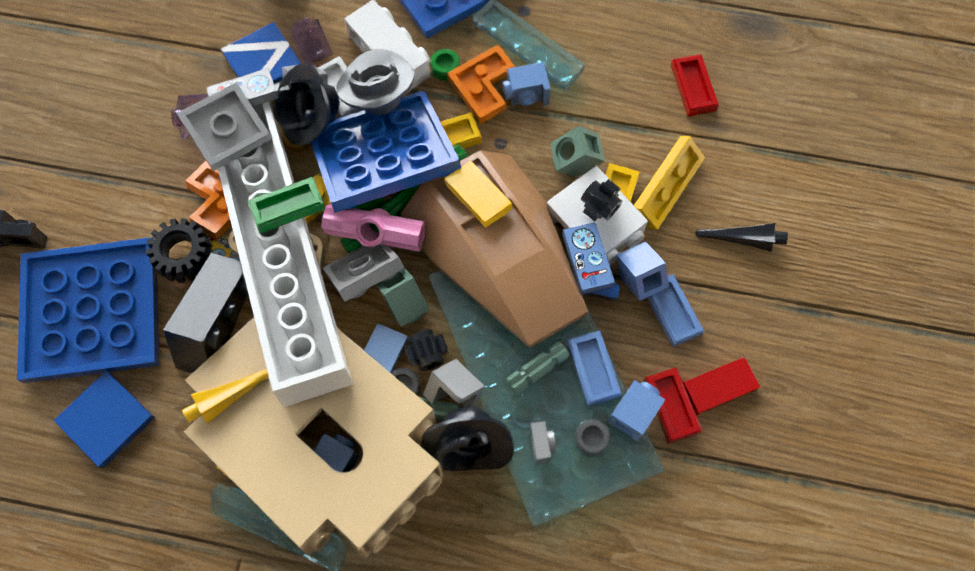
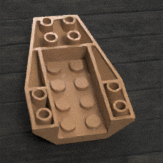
(513, 264)

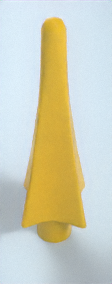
(215, 400)

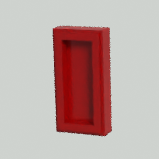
(694, 85)
(721, 385)
(676, 413)

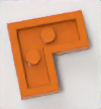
(476, 80)
(213, 213)

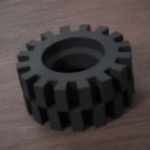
(167, 239)

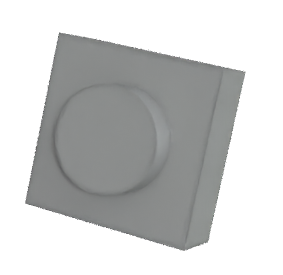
(542, 443)

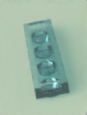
(528, 43)
(240, 510)

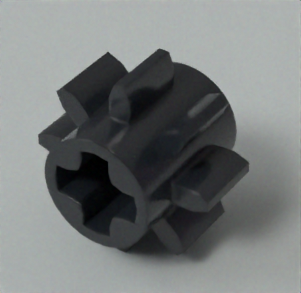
(601, 200)
(426, 350)

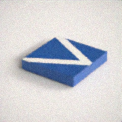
(260, 51)

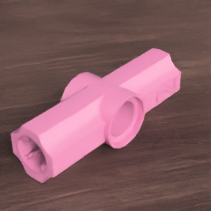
(392, 232)

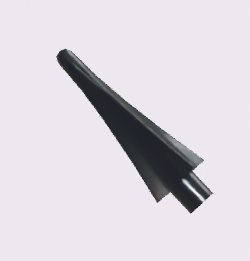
(757, 236)

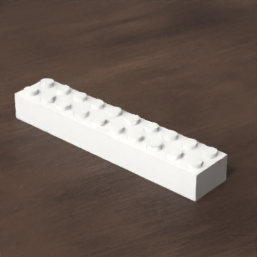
(283, 279)

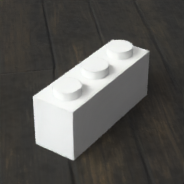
(375, 29)

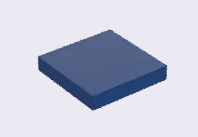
(104, 419)

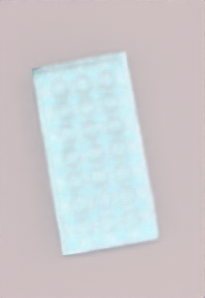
(556, 398)

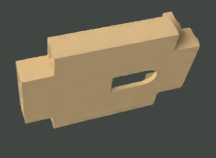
(287, 480)

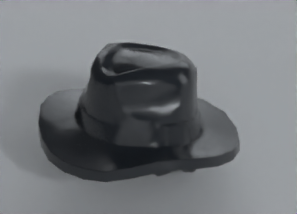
(305, 104)
(469, 441)

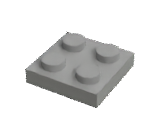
(224, 126)
(362, 269)

